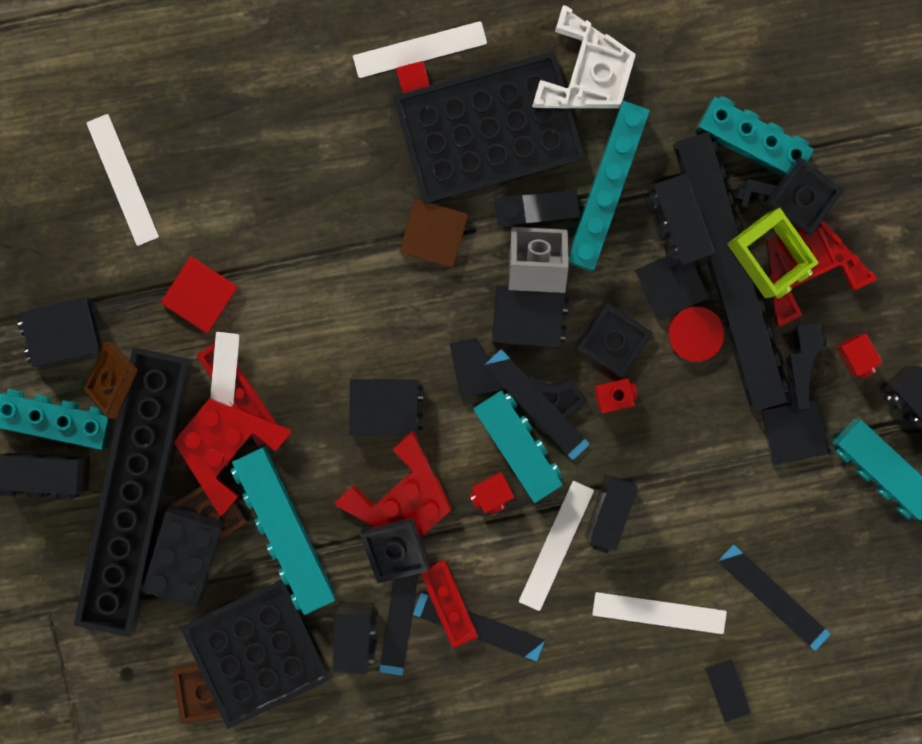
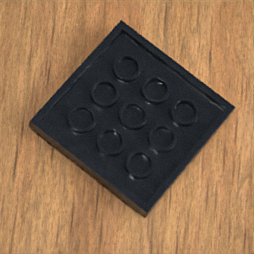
(254, 653)

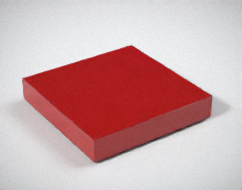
(199, 294)

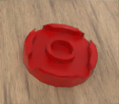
(696, 334)

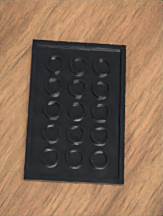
(485, 129)

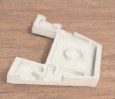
(599, 71)

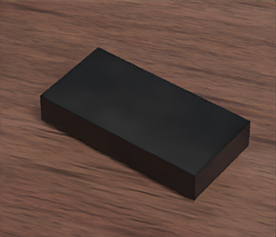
(728, 690)

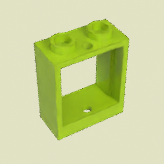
(791, 239)

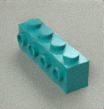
(751, 137)
(54, 420)

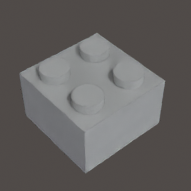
(538, 259)

